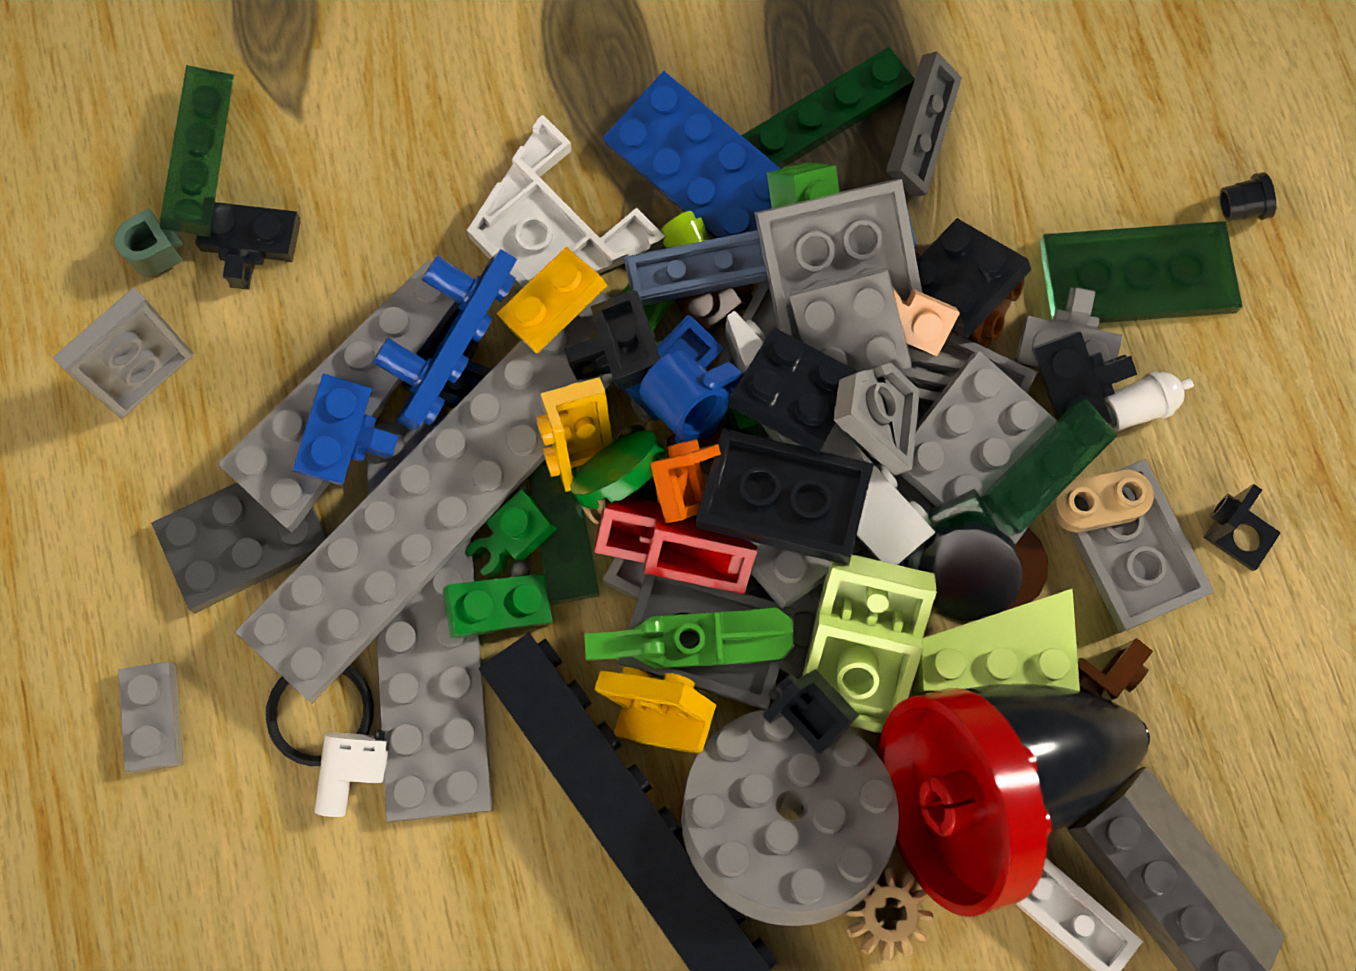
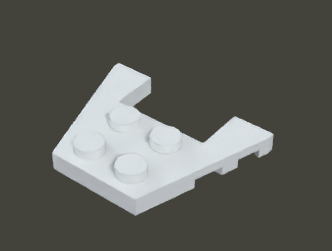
(536, 224)

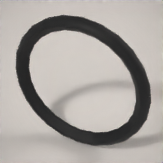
(284, 747)

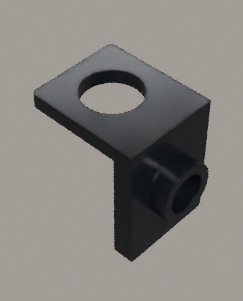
(1234, 512)

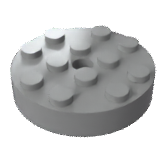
(781, 866)

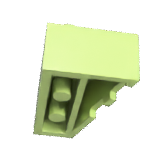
(1010, 647)

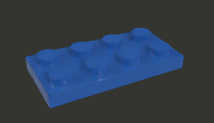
(693, 158)

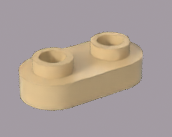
(1105, 501)

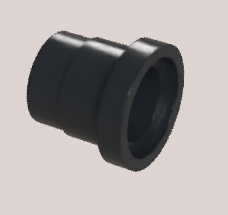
(1249, 199)

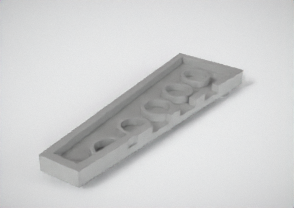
(268, 453)

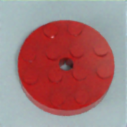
(961, 851)

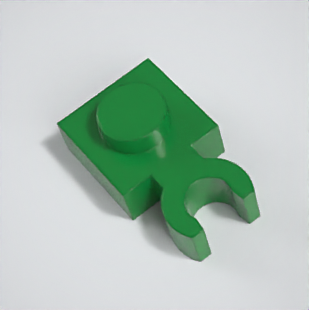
(516, 531)

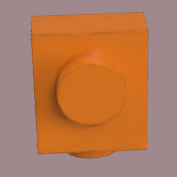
(681, 479)

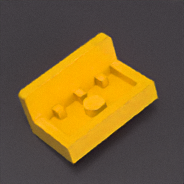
(551, 300)
(575, 426)
(658, 710)

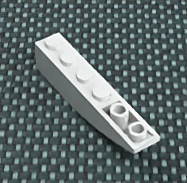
(889, 524)

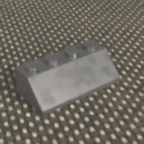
(1176, 881)

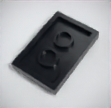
(785, 496)

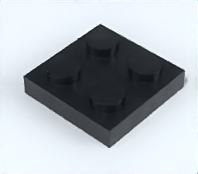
(970, 273)
(791, 389)

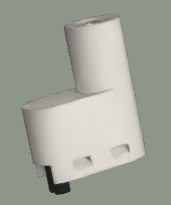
(348, 759)

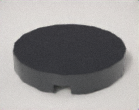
(973, 570)

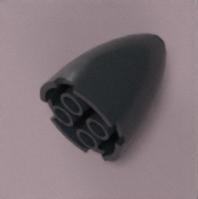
(1079, 742)

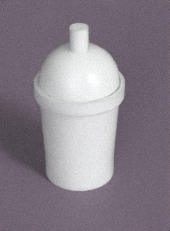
(1146, 399)

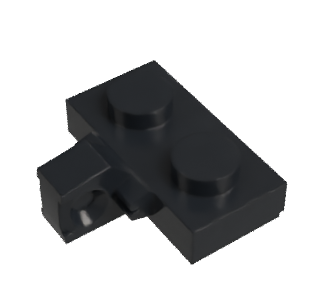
(248, 237)
(619, 346)
(1075, 375)

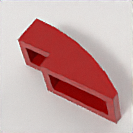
(673, 550)

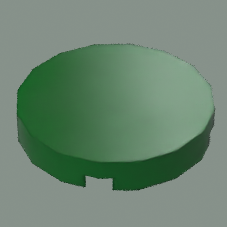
(617, 469)

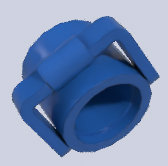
(688, 395)

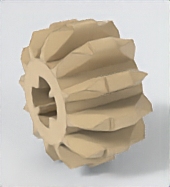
(897, 929)

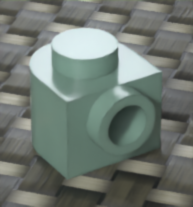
(146, 245)

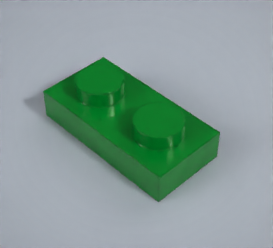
(497, 605)

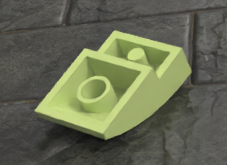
(871, 634)

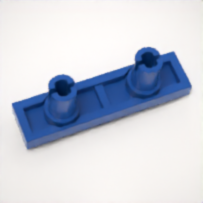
(471, 322)

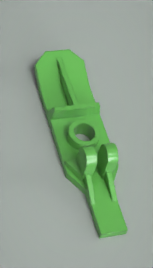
(723, 637)

